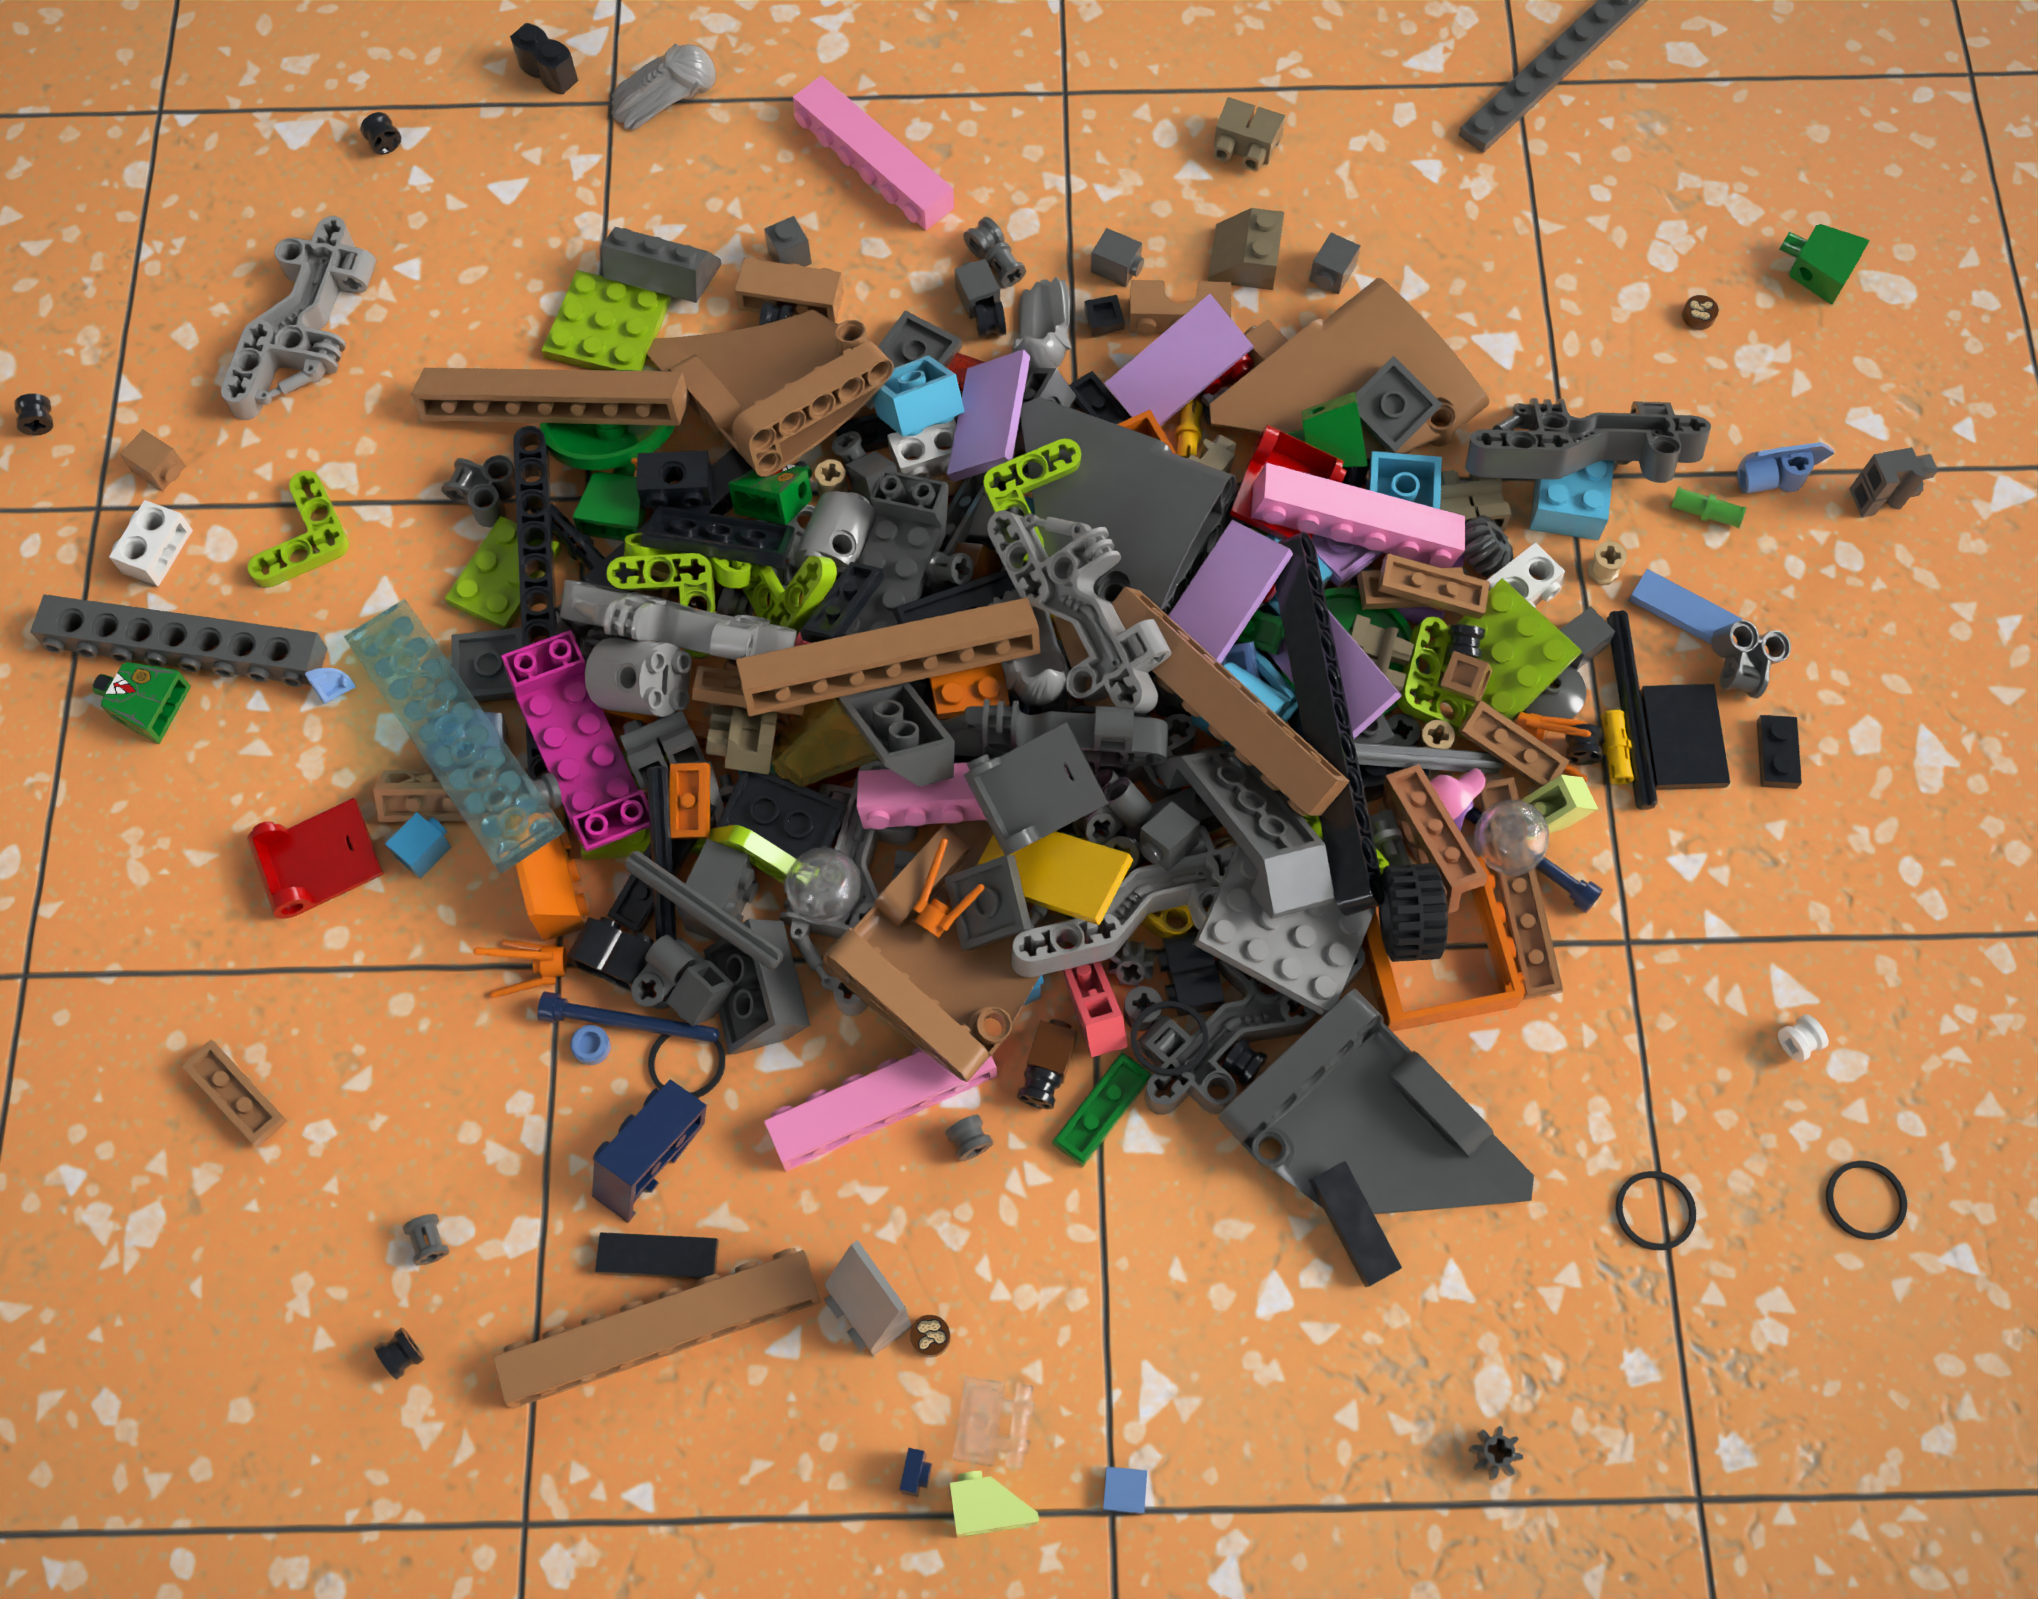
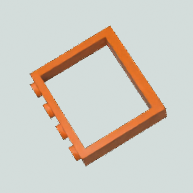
(1501, 951)

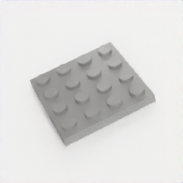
(1295, 954)

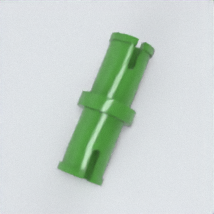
(1708, 507)

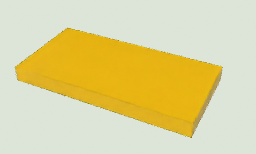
(1067, 874)

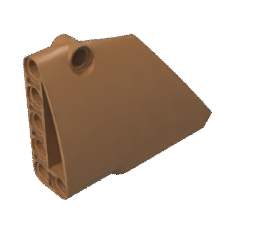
(1341, 357)
(777, 383)
(925, 981)

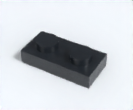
(1778, 751)

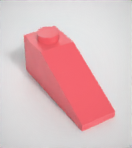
(1095, 1008)

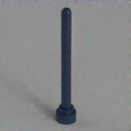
(1581, 892)
(555, 1008)

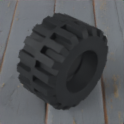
(1413, 912)

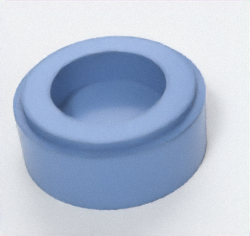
(590, 1045)

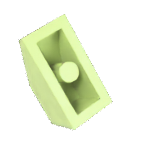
(1563, 801)
(987, 1506)

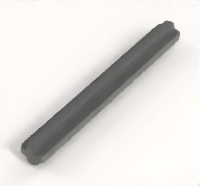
(1427, 758)
(704, 910)

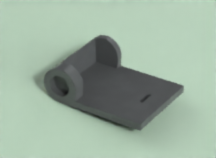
(1030, 791)

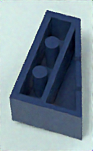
(645, 1146)

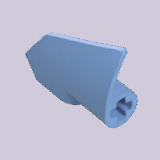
(1780, 467)

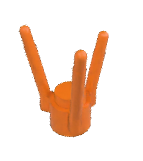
(1538, 725)
(936, 915)
(547, 960)

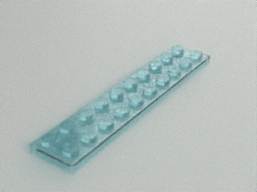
(454, 736)

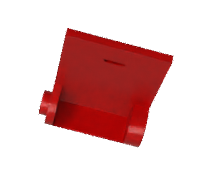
(1287, 452)
(314, 859)

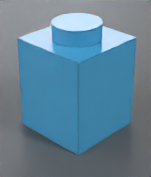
(419, 844)

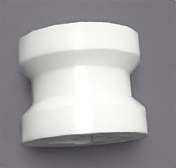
(1803, 1038)

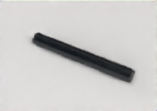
(661, 846)

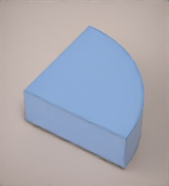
(329, 683)

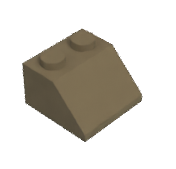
(1247, 249)

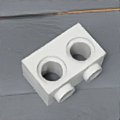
(925, 447)
(157, 546)
(1532, 562)

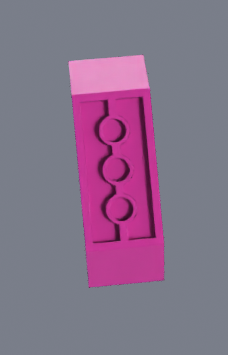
(576, 741)

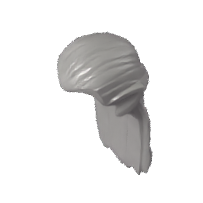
(667, 79)
(1044, 323)
(1042, 676)

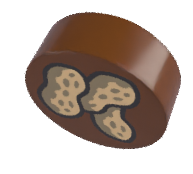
(1700, 312)
(930, 1336)

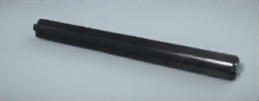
(1631, 705)

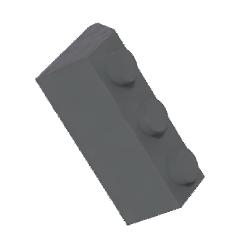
(658, 264)
(903, 732)
(763, 1002)

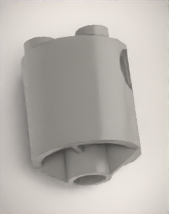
(837, 530)
(638, 676)

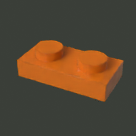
(690, 801)

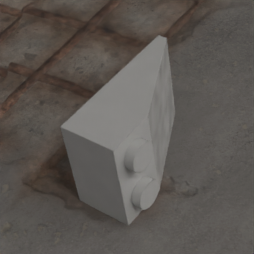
(866, 1301)

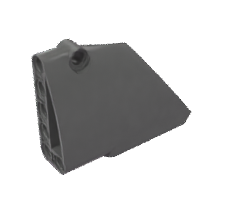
(1153, 502)
(1383, 1109)

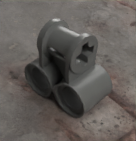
(479, 486)
(1747, 661)
(1125, 807)
(665, 966)

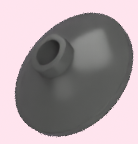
(1563, 701)

